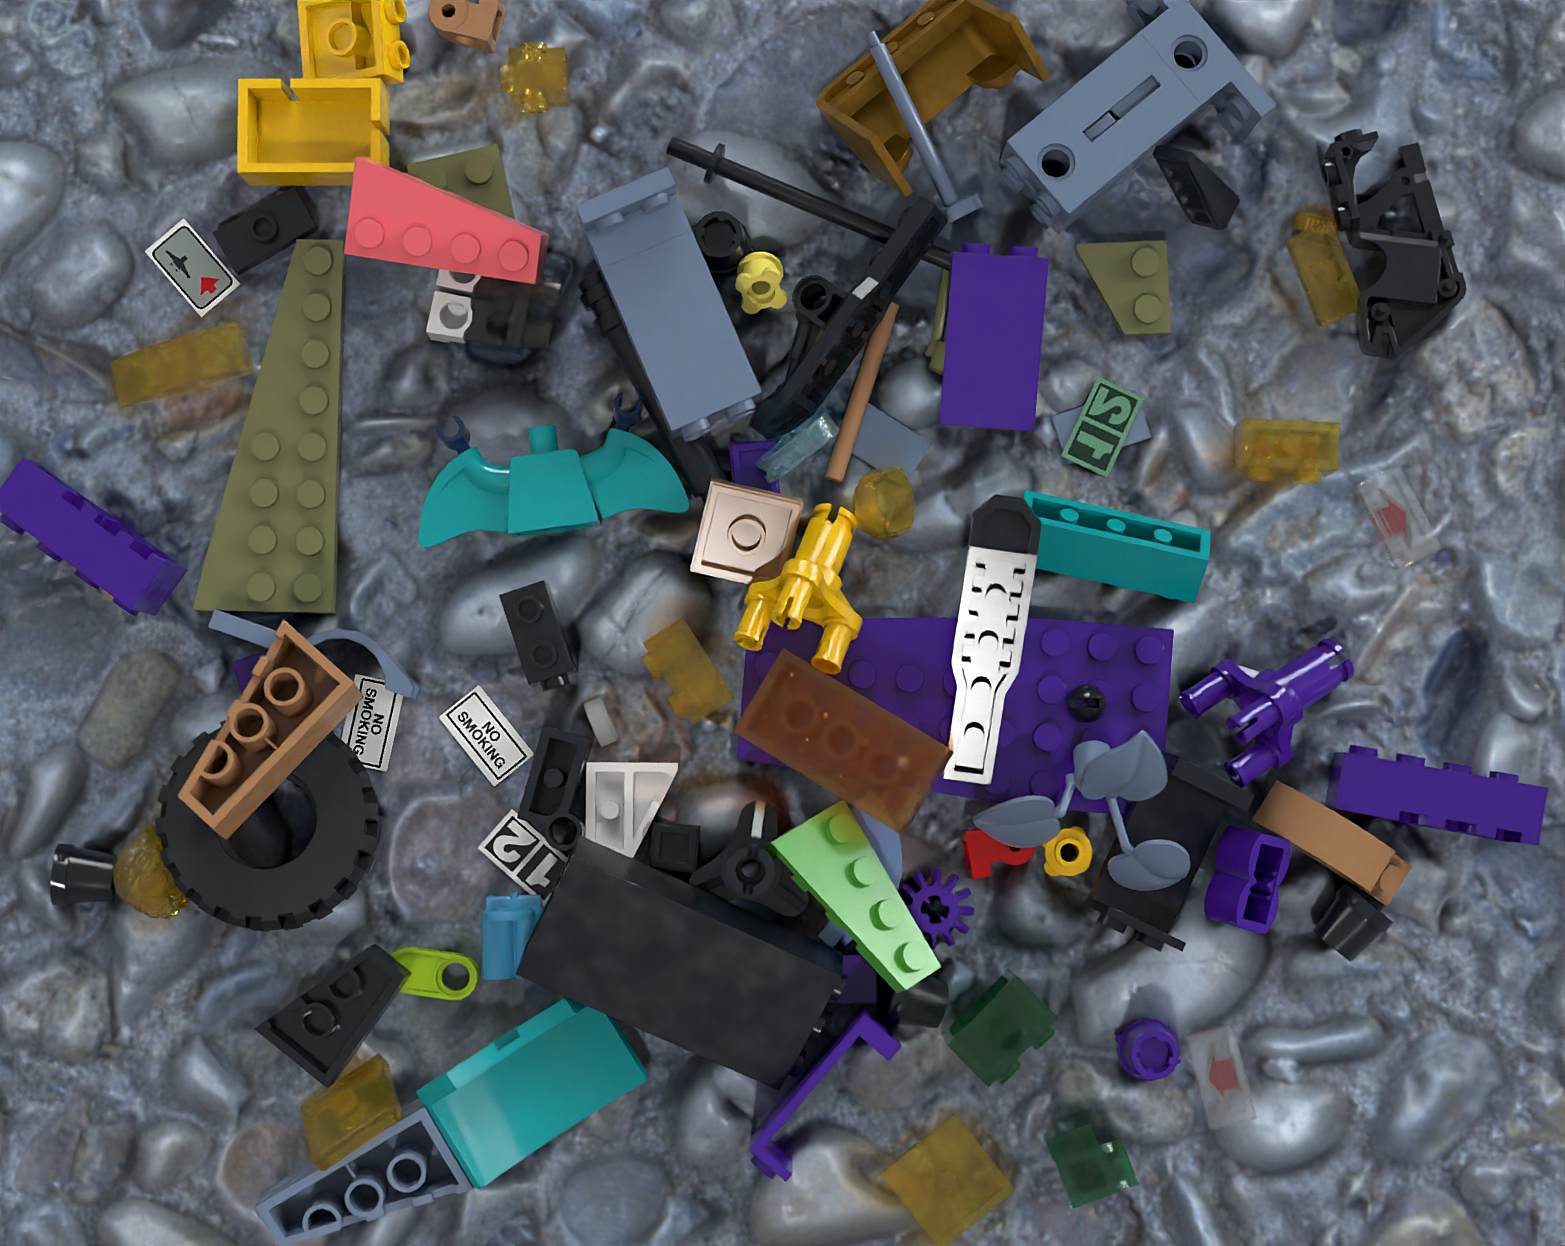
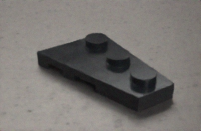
(336, 1015)

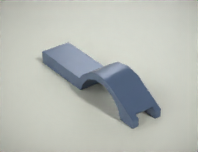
(396, 678)

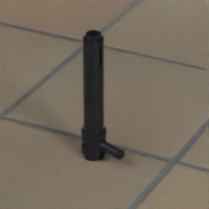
(693, 457)

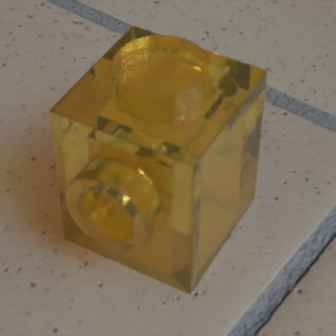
(536, 77)

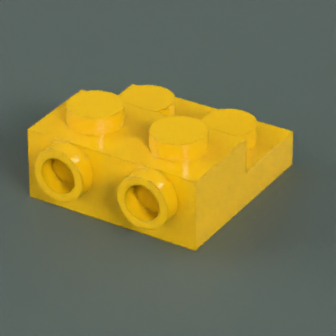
(353, 39)

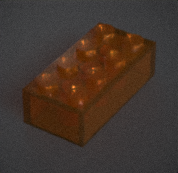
(843, 741)

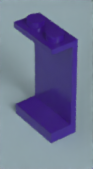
(993, 338)
(768, 1155)

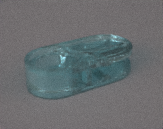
(797, 446)

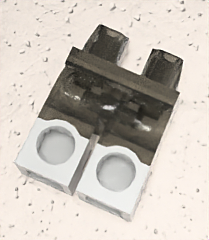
(497, 319)

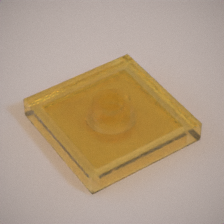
(350, 1112)
(947, 1181)

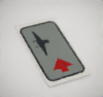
(192, 267)

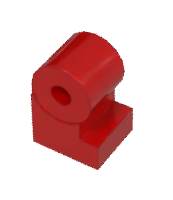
(982, 850)

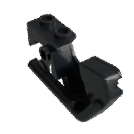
(1420, 268)

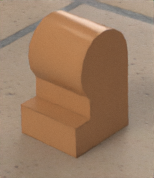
(468, 22)

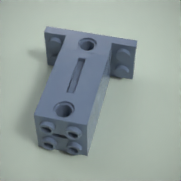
(1127, 108)
(669, 305)

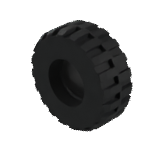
(283, 894)

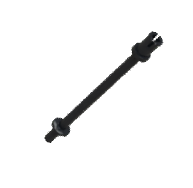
(717, 164)

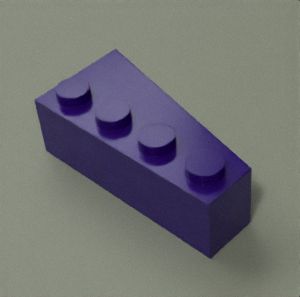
(1435, 797)

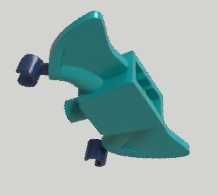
(550, 486)

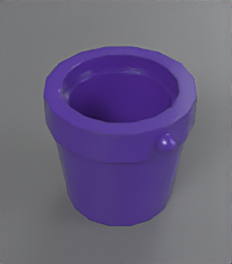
(1148, 1049)

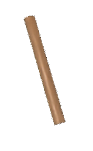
(860, 396)

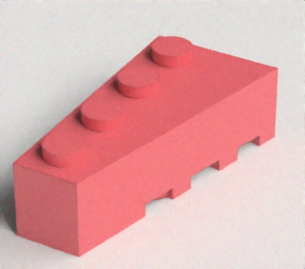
(426, 226)

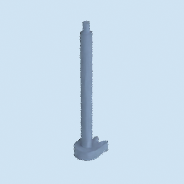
(953, 206)

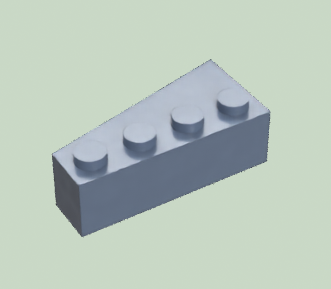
(388, 1173)

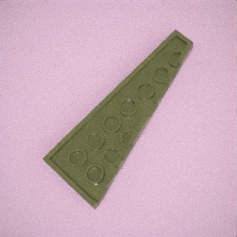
(281, 501)

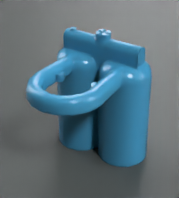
(505, 932)

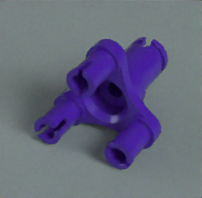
(1268, 702)

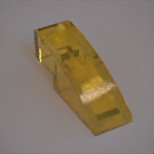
(182, 365)

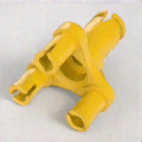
(809, 591)

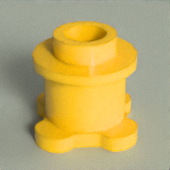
(1081, 860)

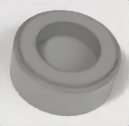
(601, 721)

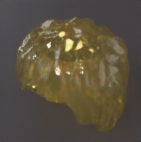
(145, 881)

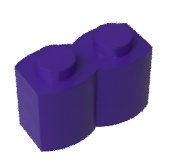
(1247, 879)

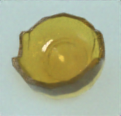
(884, 503)

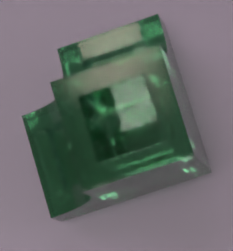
(1090, 1169)

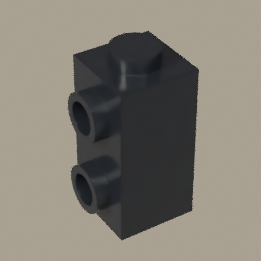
(539, 635)

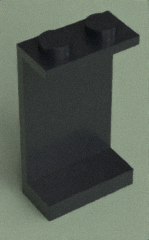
(1184, 813)

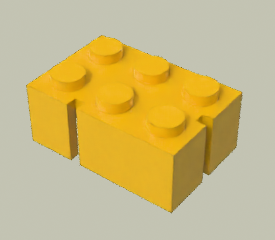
(313, 137)

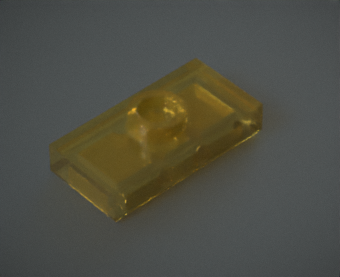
(1324, 272)

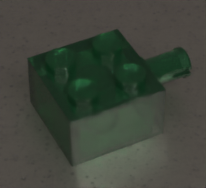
(1000, 1029)

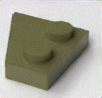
(1132, 284)

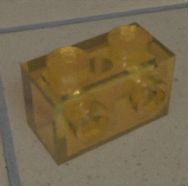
(1285, 448)
(688, 671)

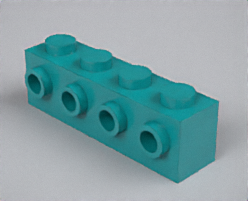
(1120, 547)

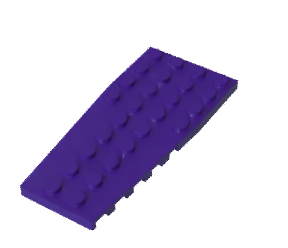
(910, 674)

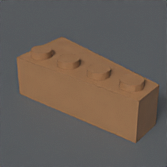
(268, 731)

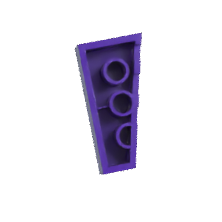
(88, 539)

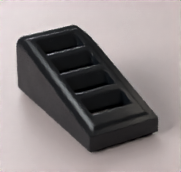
(1197, 188)

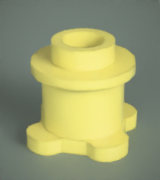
(760, 281)

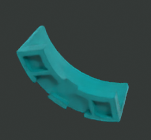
(530, 1087)

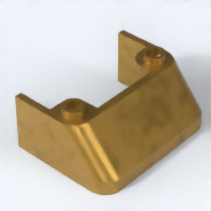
(938, 57)

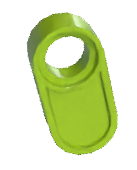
(428, 971)

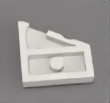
(624, 801)

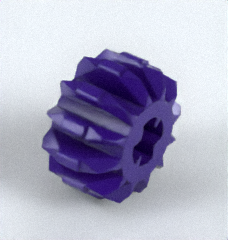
(946, 898)

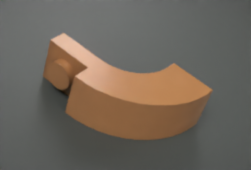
(1332, 842)

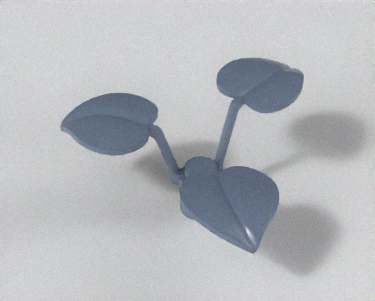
(1130, 770)

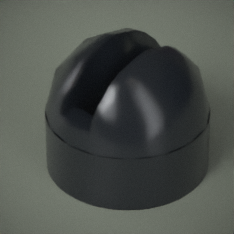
(1085, 714)

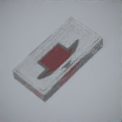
(1397, 517)
(1220, 1077)

